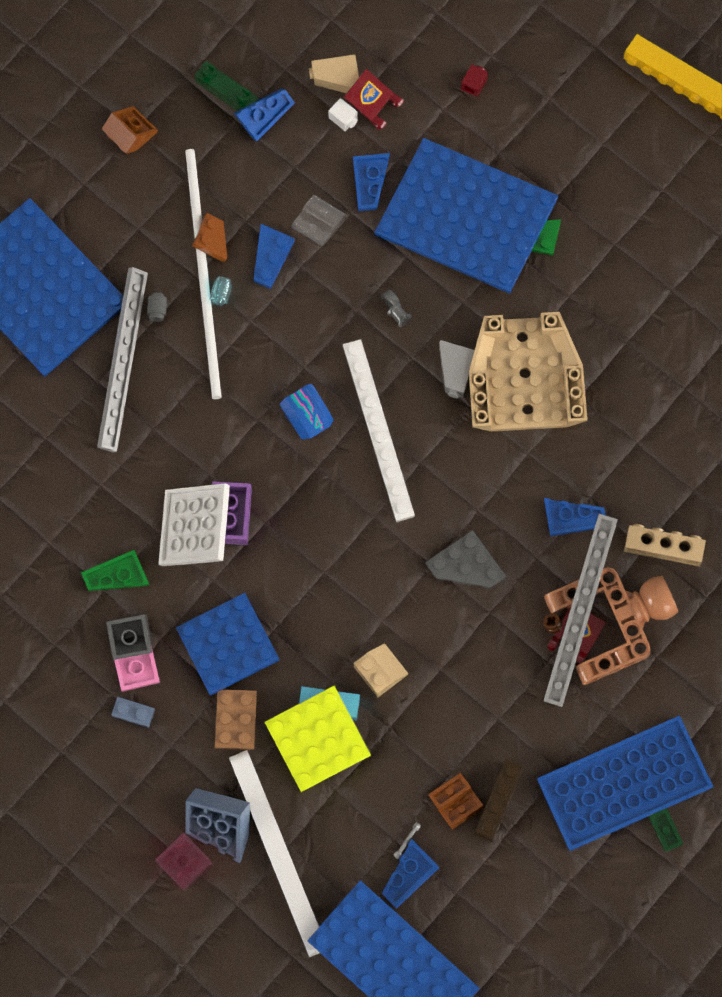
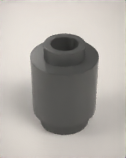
(157, 307)

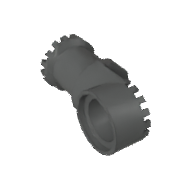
(395, 308)

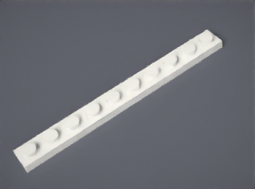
(378, 430)

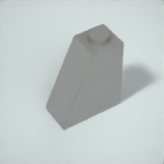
(455, 367)

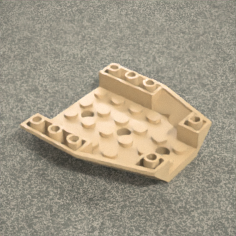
(554, 383)

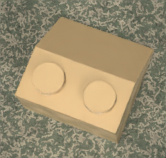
(380, 669)

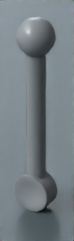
(397, 854)

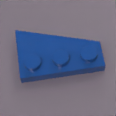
(409, 875)

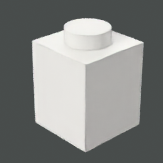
(343, 115)

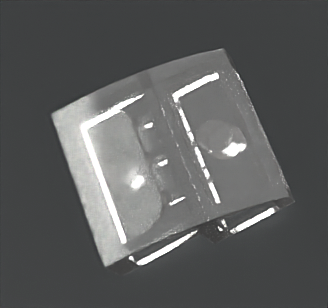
(318, 220)

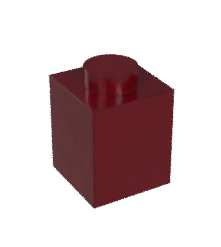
(474, 80)

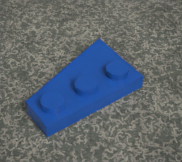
(264, 113)
(369, 179)
(271, 255)
(570, 517)

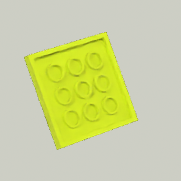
(317, 738)

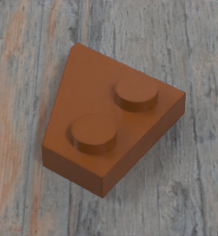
(211, 238)

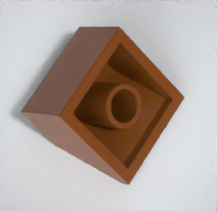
(129, 129)

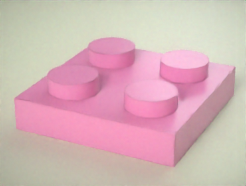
(137, 671)

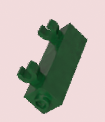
(224, 87)

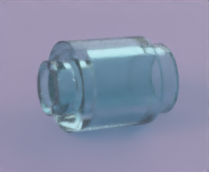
(221, 291)

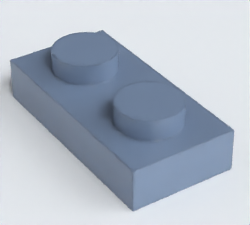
(133, 712)

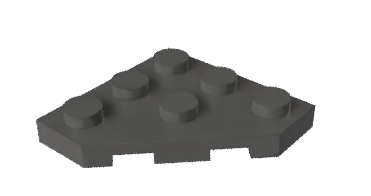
(466, 563)

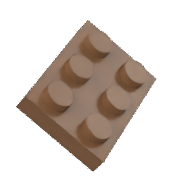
(236, 719)

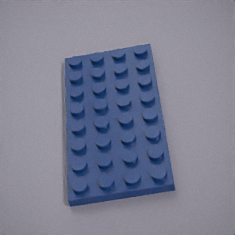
(624, 783)
(384, 952)

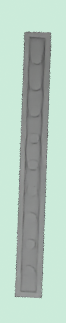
(122, 360)
(580, 610)

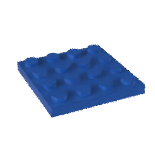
(227, 644)

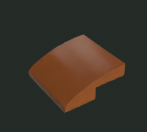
(456, 801)

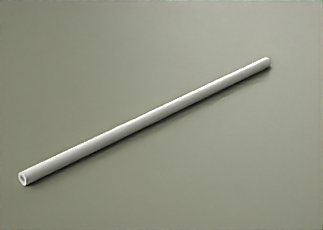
(203, 277)

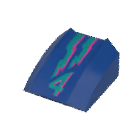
(306, 412)

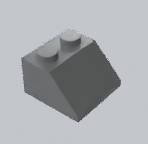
(129, 636)

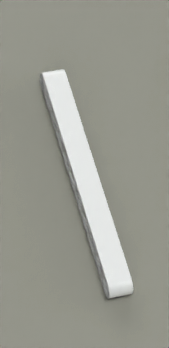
(275, 848)

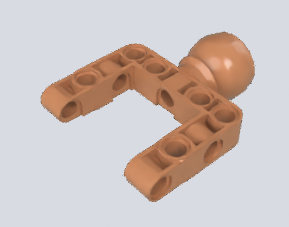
(630, 611)

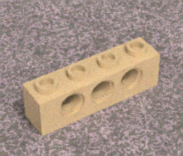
(654, 549)

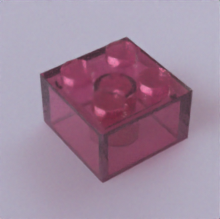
(183, 861)

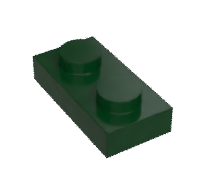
(665, 830)

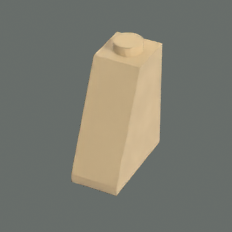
(335, 73)

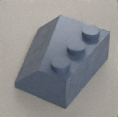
(218, 821)

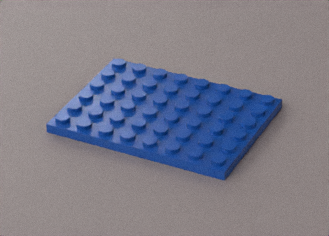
(466, 215)
(49, 289)

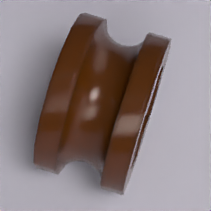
(552, 617)

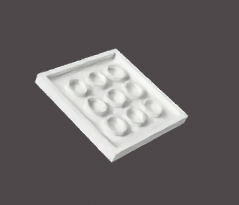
(194, 525)

